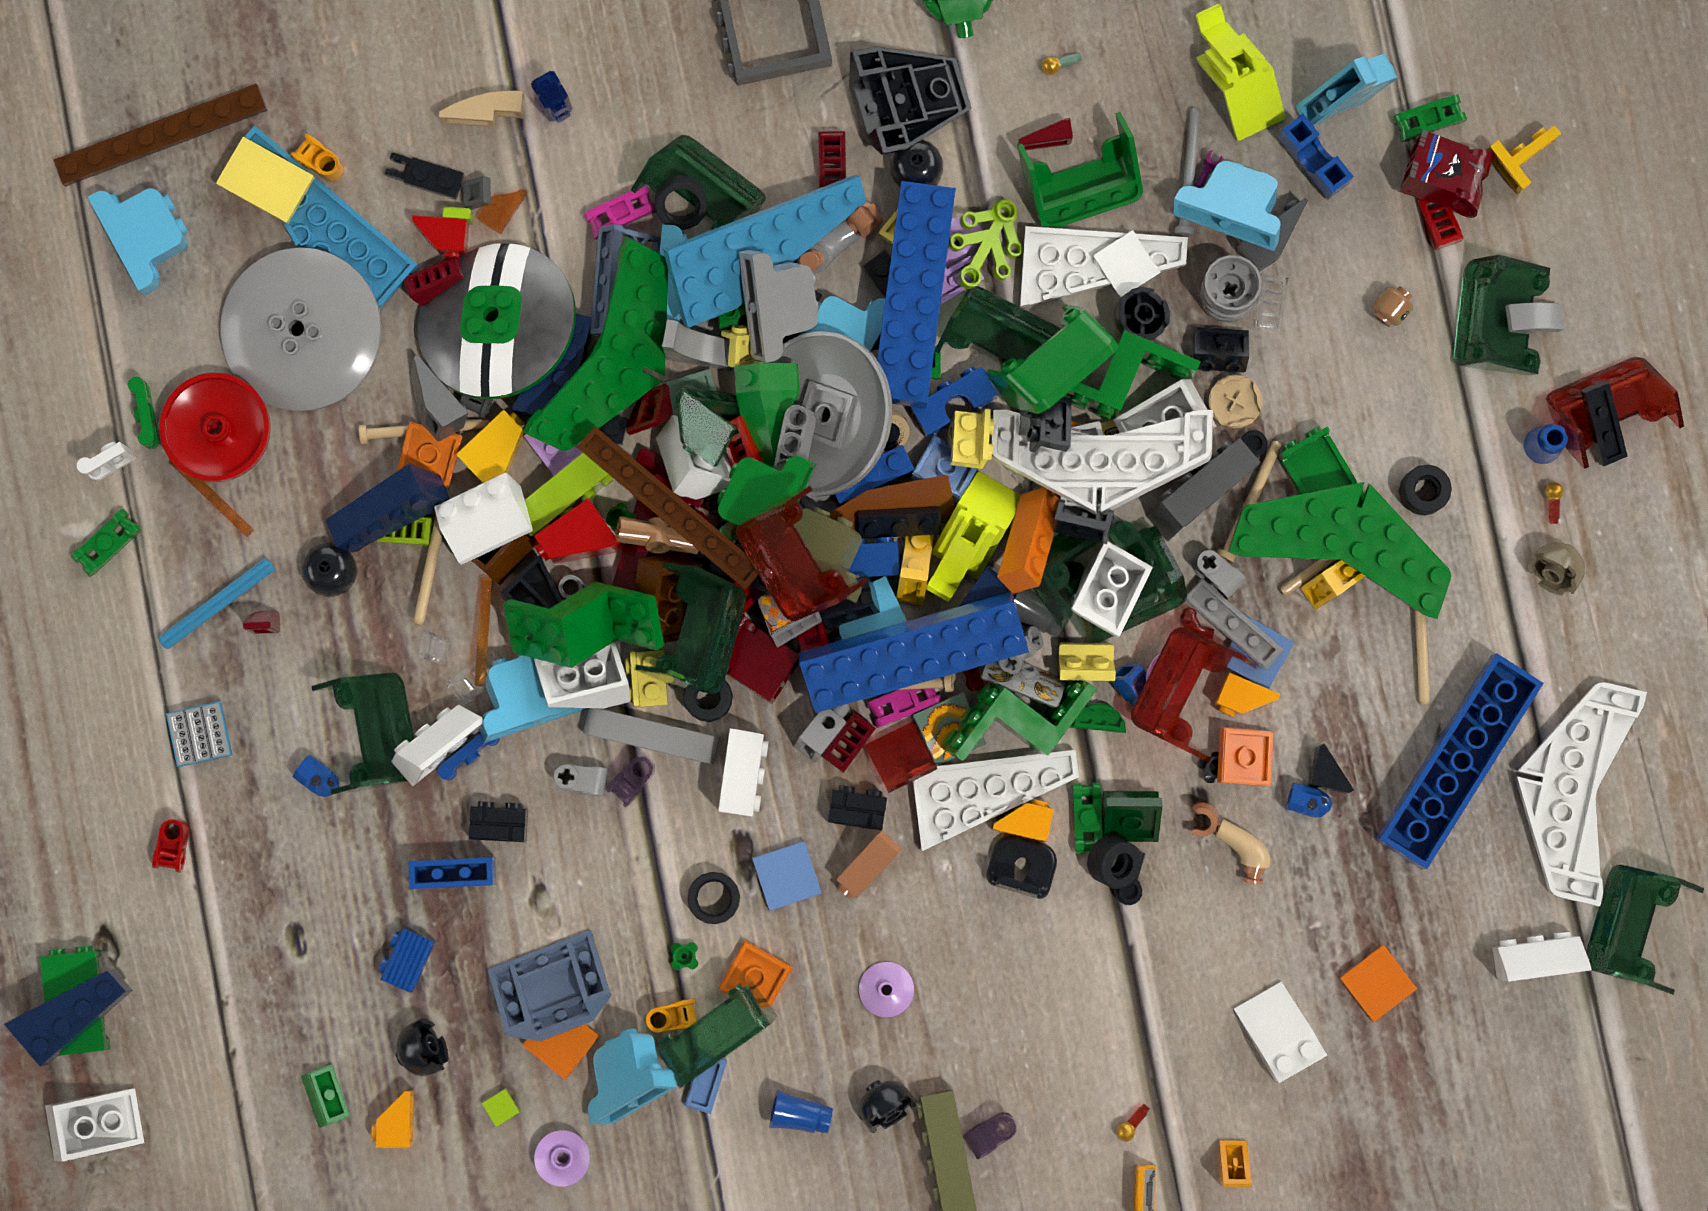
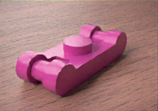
(620, 210)
(903, 704)

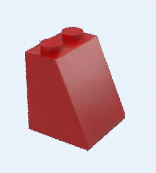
(577, 536)

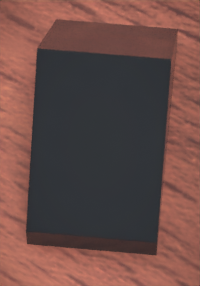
(1327, 773)

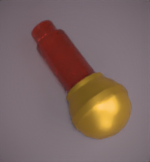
(1554, 492)
(1127, 1130)

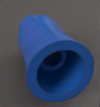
(1538, 447)
(799, 1114)

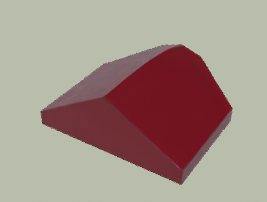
(650, 410)

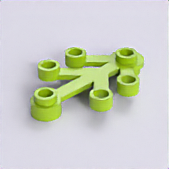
(989, 241)

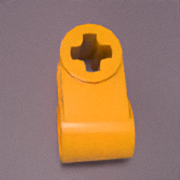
(315, 156)
(675, 1016)

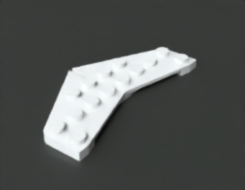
(1115, 464)
(1564, 801)

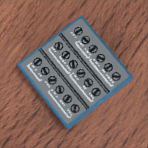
(199, 734)

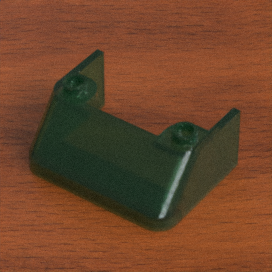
(726, 190)
(995, 326)
(705, 422)
(1066, 548)
(706, 631)
(381, 724)
(1625, 922)
(716, 1033)

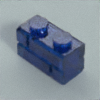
(552, 97)

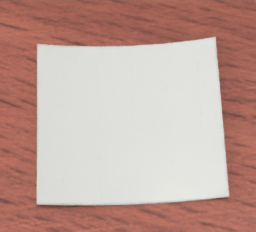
(1126, 263)

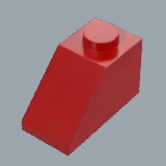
(445, 234)

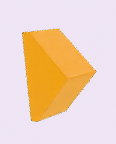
(1234, 1164)

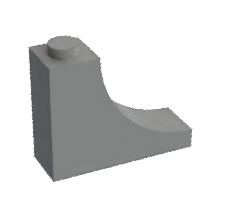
(694, 347)

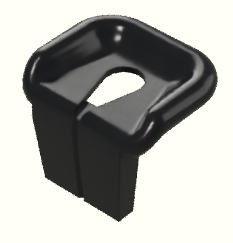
(1002, 866)

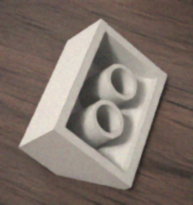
(688, 472)
(484, 518)
(436, 743)
(743, 773)
(1540, 957)

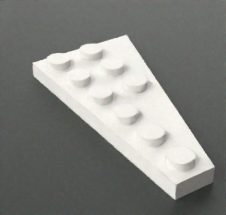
(1063, 261)
(974, 792)

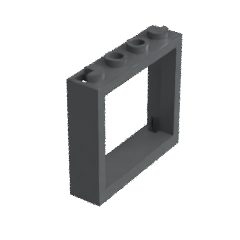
(781, 68)

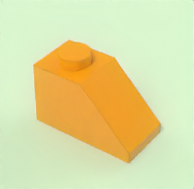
(1241, 696)
(1027, 821)
(395, 1124)

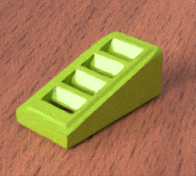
(427, 526)

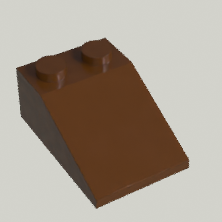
(504, 559)
(663, 585)

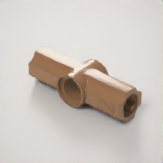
(653, 534)

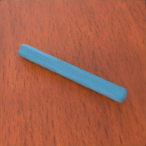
(216, 603)

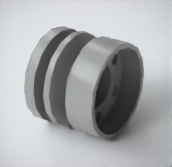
(1233, 274)

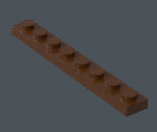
(160, 135)
(669, 507)

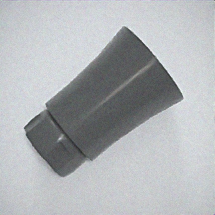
(1034, 613)

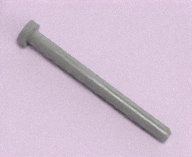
(1184, 228)

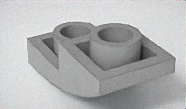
(1534, 317)

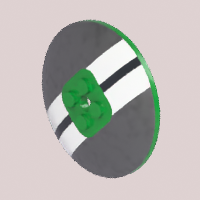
(518, 346)

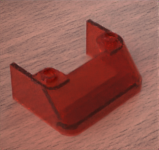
(1635, 390)
(788, 564)
(1172, 682)

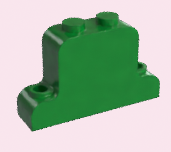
(758, 486)

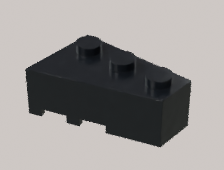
(533, 586)

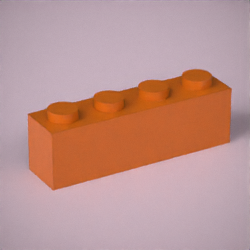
(1029, 541)

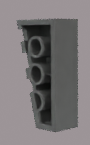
(1202, 489)

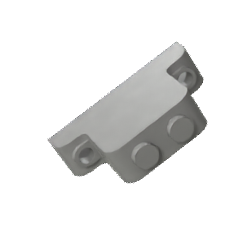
(777, 302)

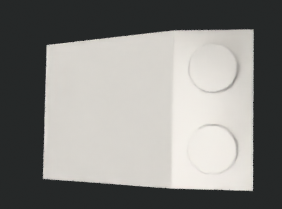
(1164, 406)
(1110, 587)
(590, 684)
(1279, 1032)
(94, 1124)

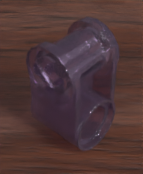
(631, 781)
(985, 1136)

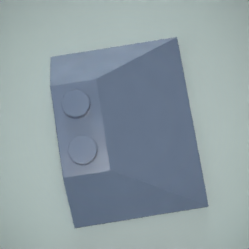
(551, 989)

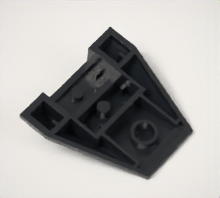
(904, 95)

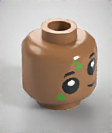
(1393, 306)

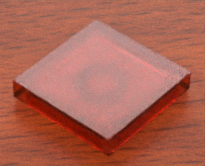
(901, 757)

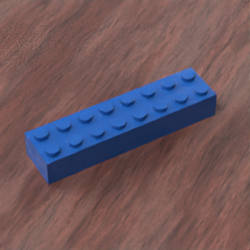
(915, 290)
(913, 652)
(1459, 761)

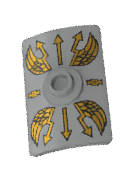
(1029, 682)

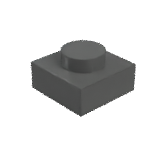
(477, 192)

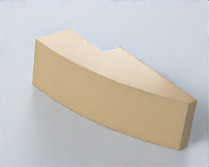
(485, 108)

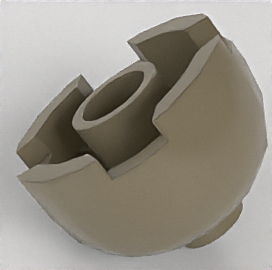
(1558, 567)

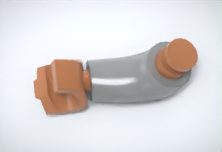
(863, 221)

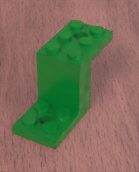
(1122, 371)
(583, 624)
(1018, 718)

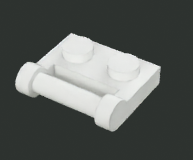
(112, 458)

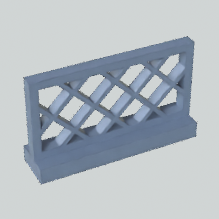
(606, 268)

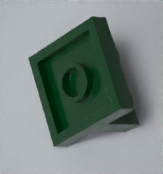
(1132, 815)

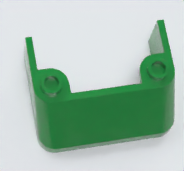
(1088, 187)
(1056, 365)

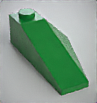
(763, 397)

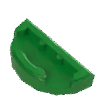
(1100, 718)

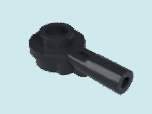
(1132, 893)

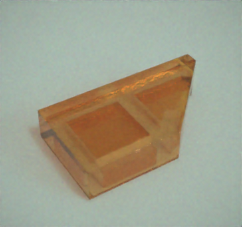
(501, 210)

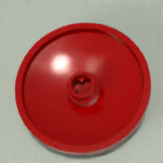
(215, 427)

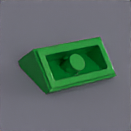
(325, 1096)

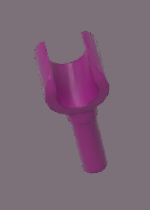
(1209, 166)

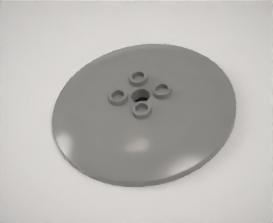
(338, 334)
(852, 384)

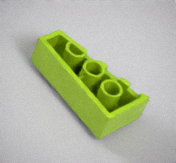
(565, 491)

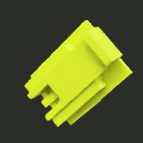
(1240, 74)
(972, 533)

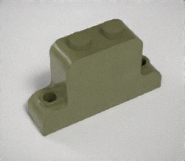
(831, 543)

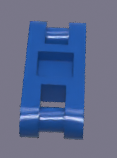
(467, 754)

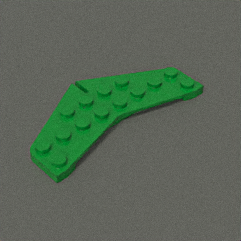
(614, 371)
(1334, 528)

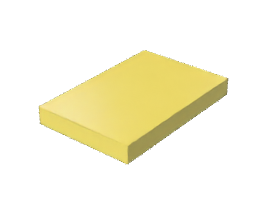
(265, 180)

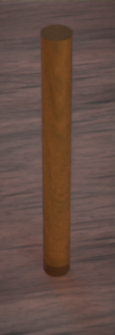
(218, 503)
(483, 631)

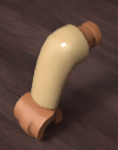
(1251, 849)

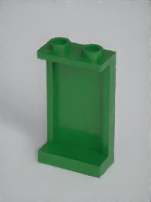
(1316, 463)
(65, 971)

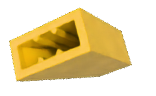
(494, 447)

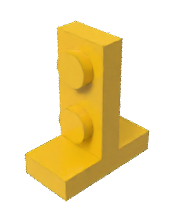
(1510, 166)
(915, 569)
(1331, 583)

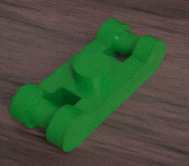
(1430, 117)
(144, 413)
(106, 543)
(1088, 816)

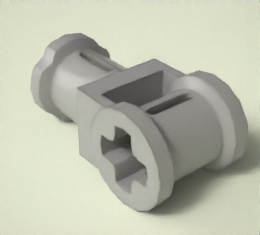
(1034, 641)

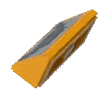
(1144, 1187)

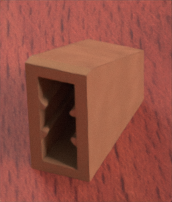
(868, 865)

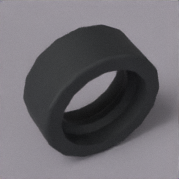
(676, 183)
(693, 898)

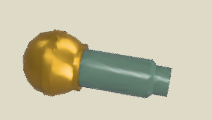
(1052, 65)

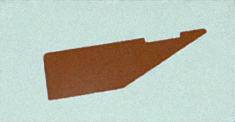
(918, 493)

